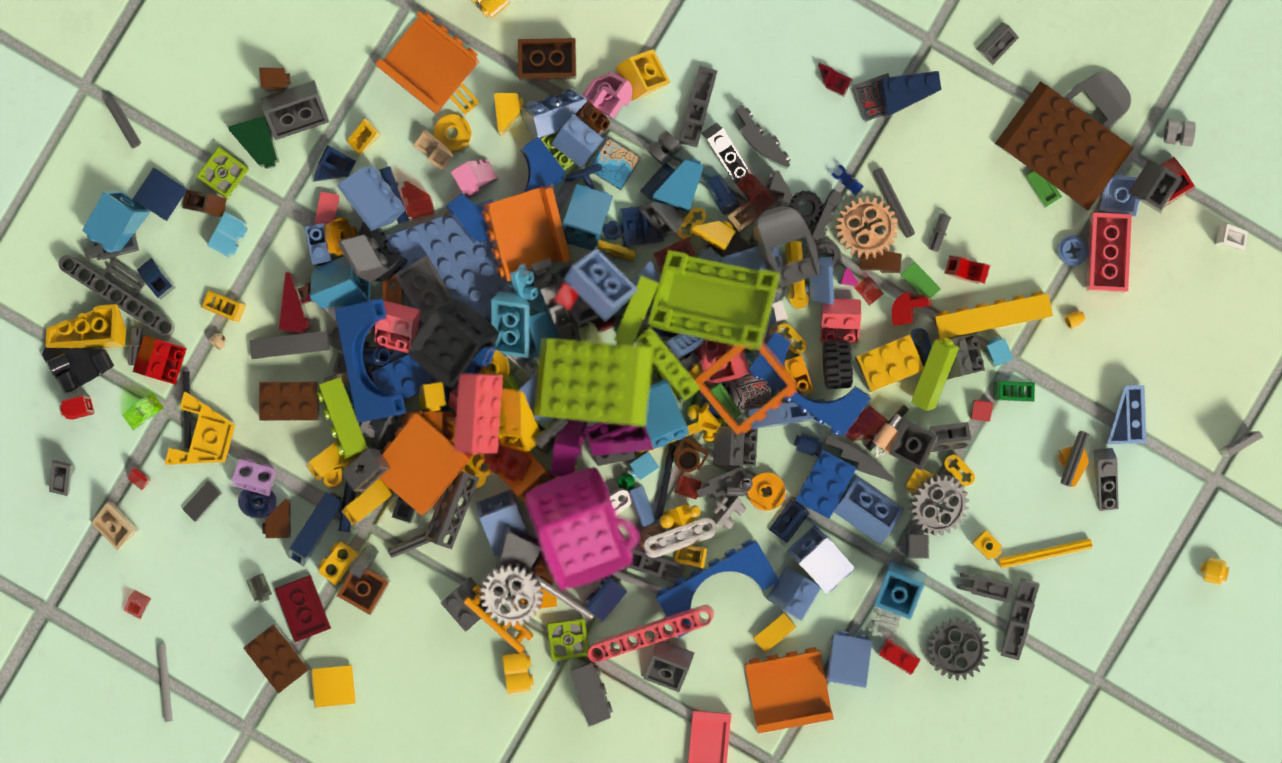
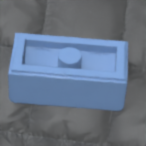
(642, 506)

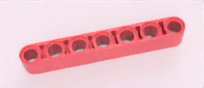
(657, 627)

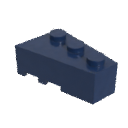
(906, 90)

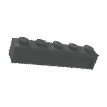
(363, 561)

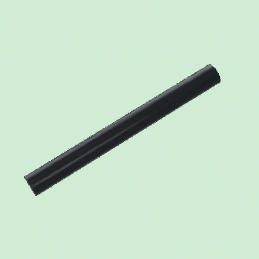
(186, 414)
(665, 481)

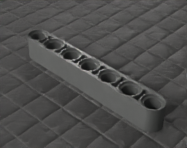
(107, 293)

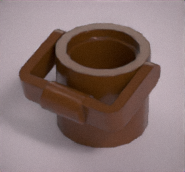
(688, 458)
(541, 568)

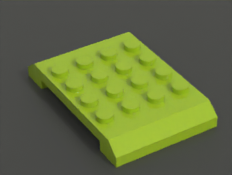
(714, 300)
(593, 381)

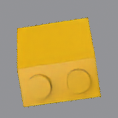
(643, 73)

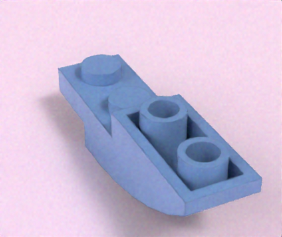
(782, 415)

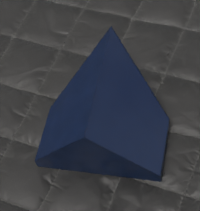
(333, 165)

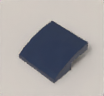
(159, 194)
(636, 228)

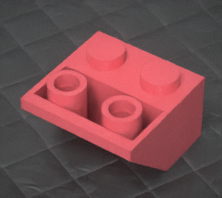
(841, 320)
(398, 328)

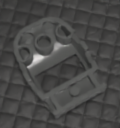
(1108, 95)
(780, 227)

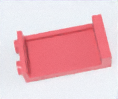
(709, 737)

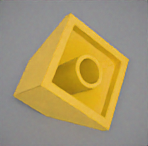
(507, 110)
(715, 233)

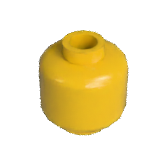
(1215, 571)

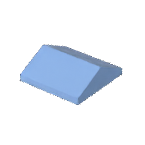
(1116, 196)

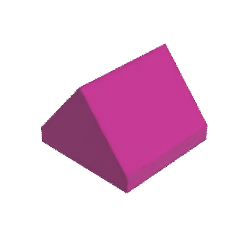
(848, 278)

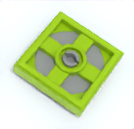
(222, 173)
(568, 639)

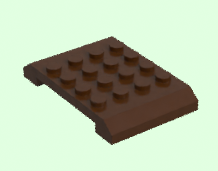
(1064, 145)

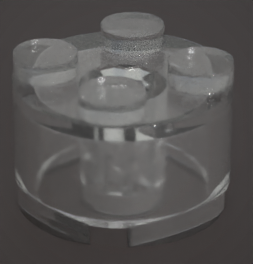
(884, 624)

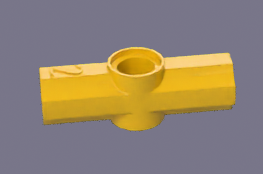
(793, 254)

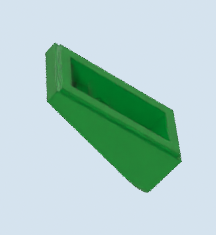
(1001, 391)

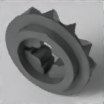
(831, 248)

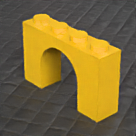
(367, 501)

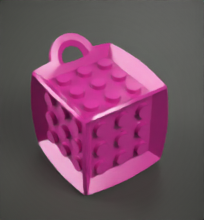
(580, 528)

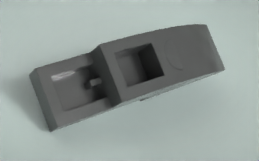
(766, 146)

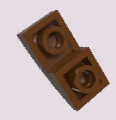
(887, 263)

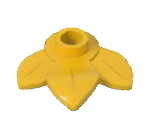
(474, 468)

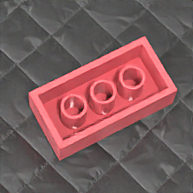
(1109, 252)
(478, 413)

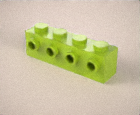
(342, 418)

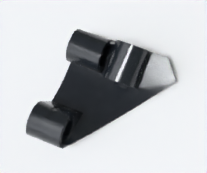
(76, 365)

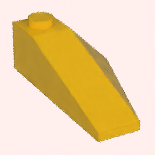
(95, 329)

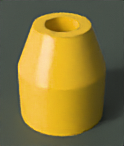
(1074, 319)

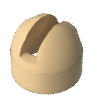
(218, 340)

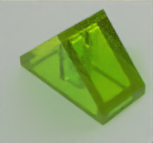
(142, 411)

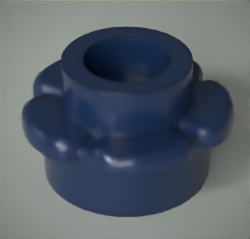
(612, 235)

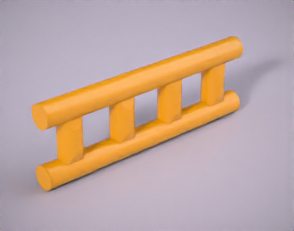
(501, 630)

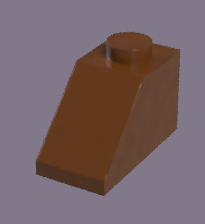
(274, 79)
(204, 203)
(278, 522)

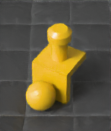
(706, 420)
(679, 516)

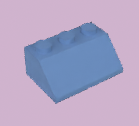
(372, 197)
(600, 284)
(869, 510)

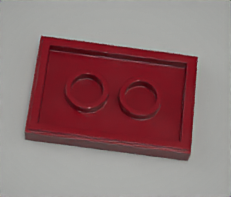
(303, 608)

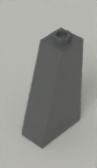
(517, 549)

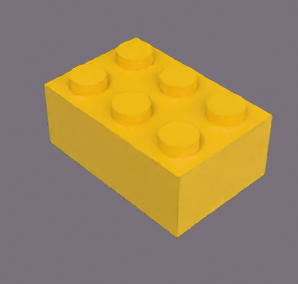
(889, 363)

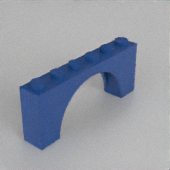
(542, 171)
(353, 326)
(837, 413)
(745, 560)

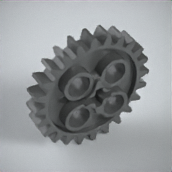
(972, 658)

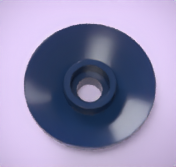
(248, 499)

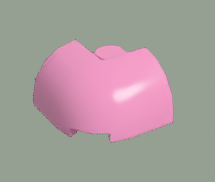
(609, 93)

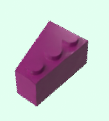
(617, 438)
(568, 447)

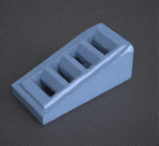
(687, 343)

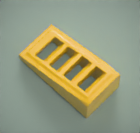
(234, 311)

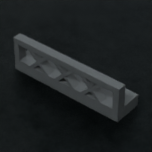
(448, 507)

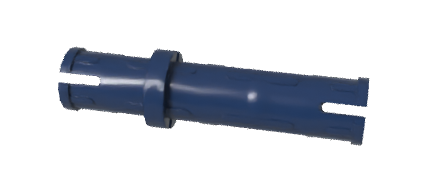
(388, 177)
(348, 497)

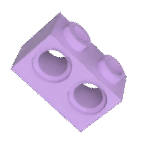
(252, 481)

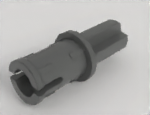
(939, 232)
(134, 344)
(549, 432)

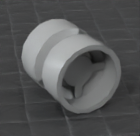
(1179, 132)

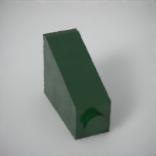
(257, 141)

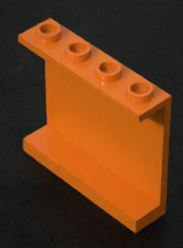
(429, 62)
(525, 230)
(421, 463)
(788, 690)

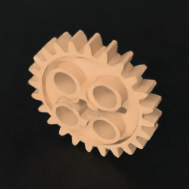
(858, 213)

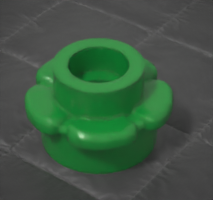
(626, 481)

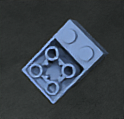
(552, 112)

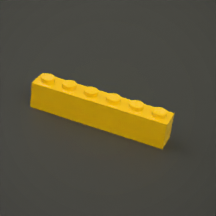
(993, 316)

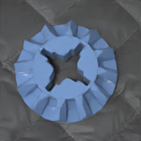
(1077, 242)

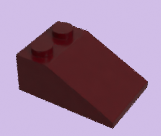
(293, 313)

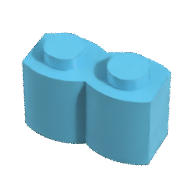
(227, 235)

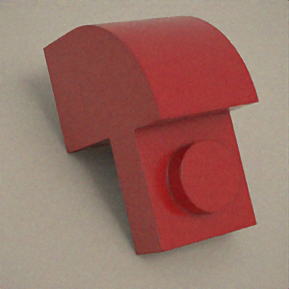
(967, 270)
(903, 307)

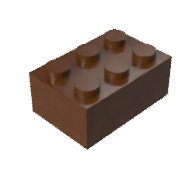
(547, 59)
(288, 401)
(277, 658)

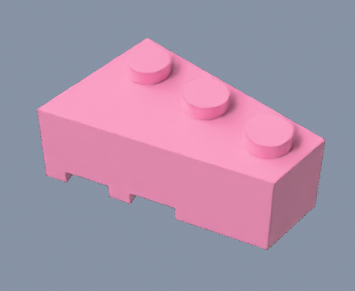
(474, 176)

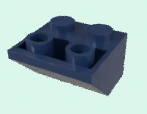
(606, 598)

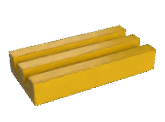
(470, 107)

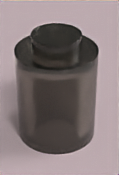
(259, 588)

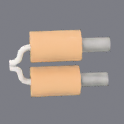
(886, 436)

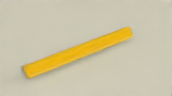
(1045, 553)

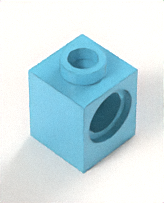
(998, 351)
(643, 466)

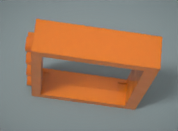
(761, 413)

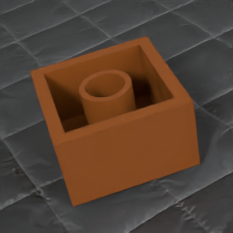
(364, 591)

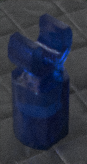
(848, 181)

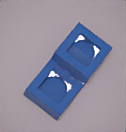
(482, 359)

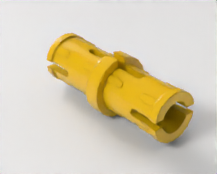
(617, 250)

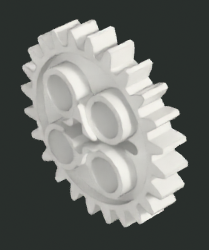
(495, 599)

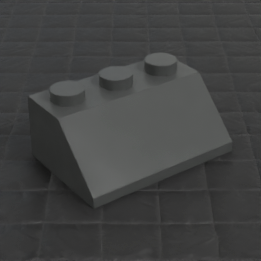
(294, 110)
(591, 693)

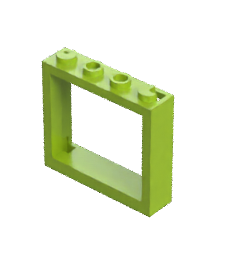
(668, 367)

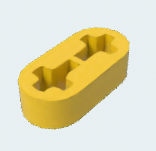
(688, 219)
(794, 335)
(962, 466)

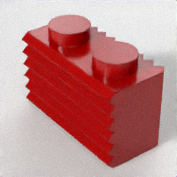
(76, 407)
(898, 656)

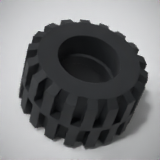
(837, 364)

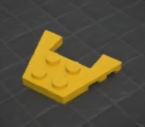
(210, 438)

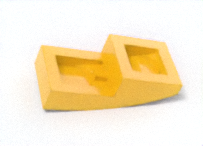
(774, 632)

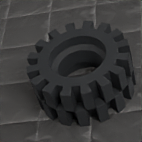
(813, 199)

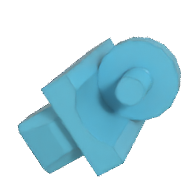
(521, 283)

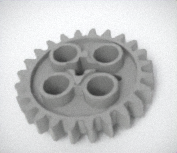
(931, 521)

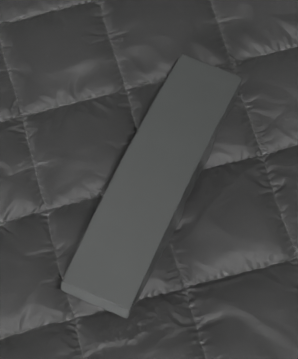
(698, 106)
(560, 317)
(289, 345)
(865, 463)
(656, 566)
(1019, 619)

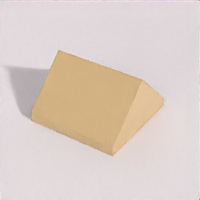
(114, 525)

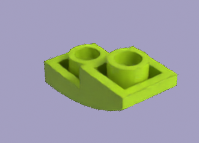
(563, 160)

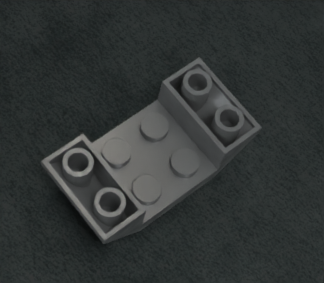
(779, 187)

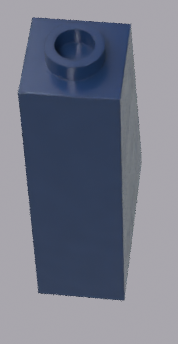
(315, 528)

